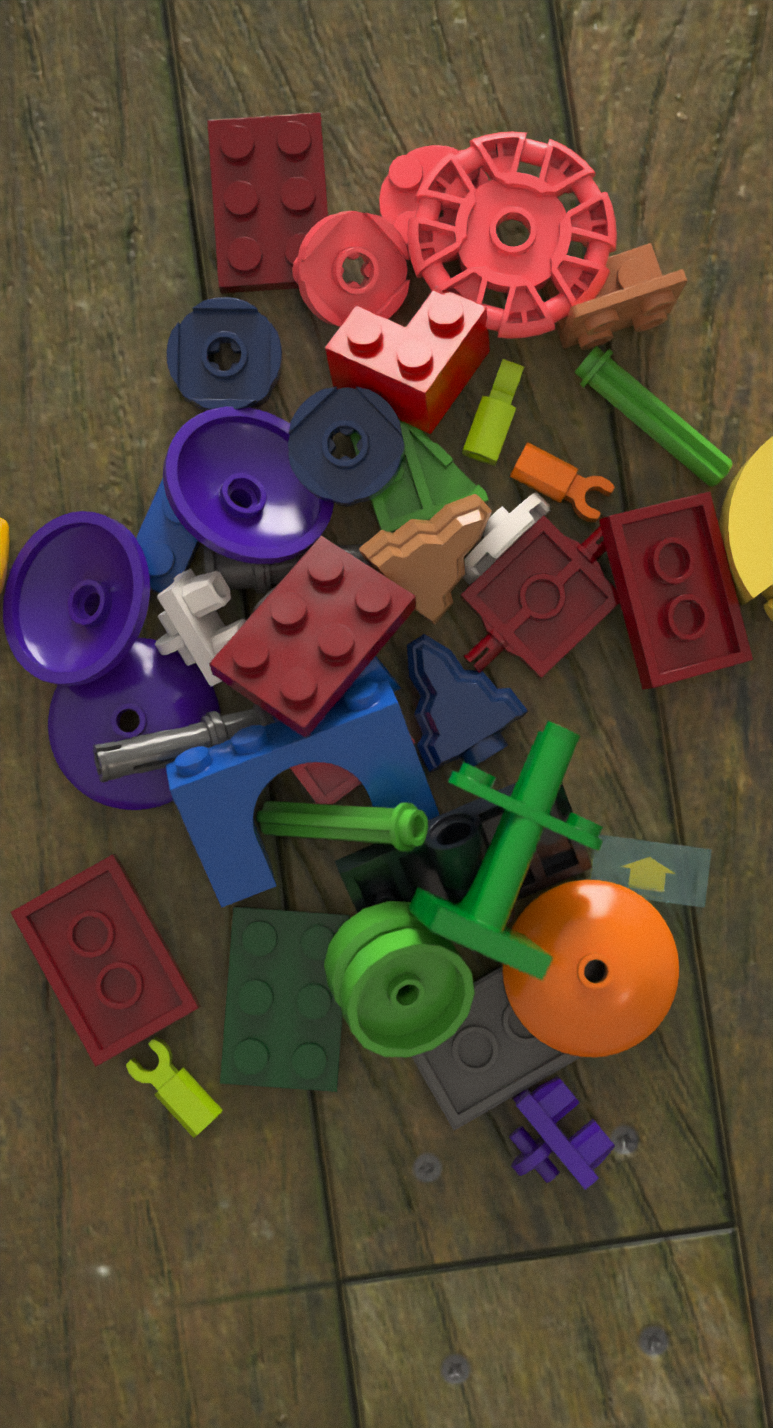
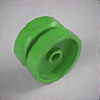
(397, 981)

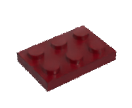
(264, 196)
(675, 590)
(313, 636)
(105, 959)

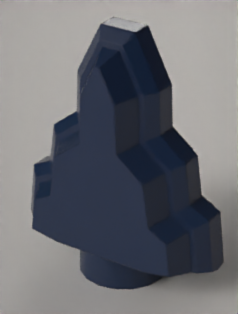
(457, 707)

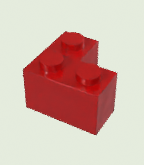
(412, 366)

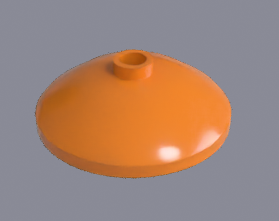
(584, 924)

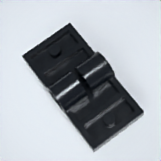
(452, 857)

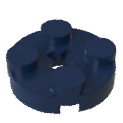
(202, 333)
(345, 411)

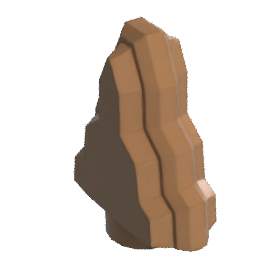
(430, 553)

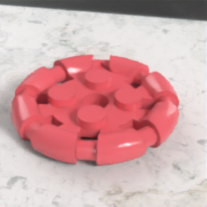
(522, 198)

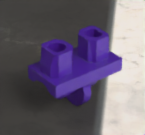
(579, 1153)

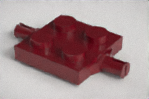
(540, 598)

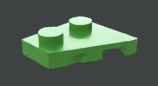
(423, 484)

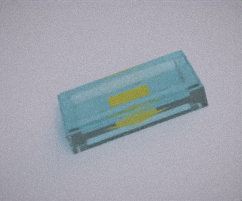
(654, 869)

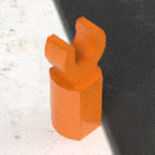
(559, 480)

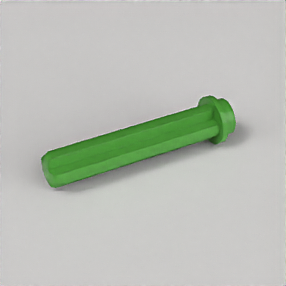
(653, 416)
(398, 826)

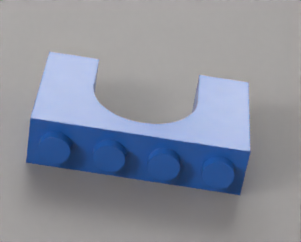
(221, 783)

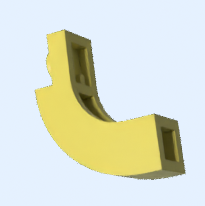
(748, 528)

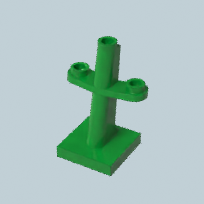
(484, 912)

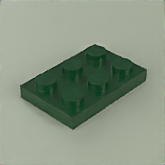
(279, 1008)

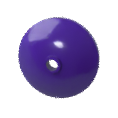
(246, 460)
(76, 598)
(151, 684)

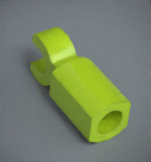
(494, 416)
(177, 1090)

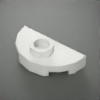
(502, 532)

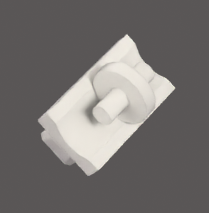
(192, 619)

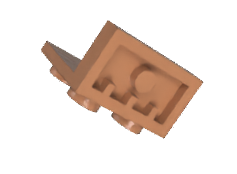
(632, 296)

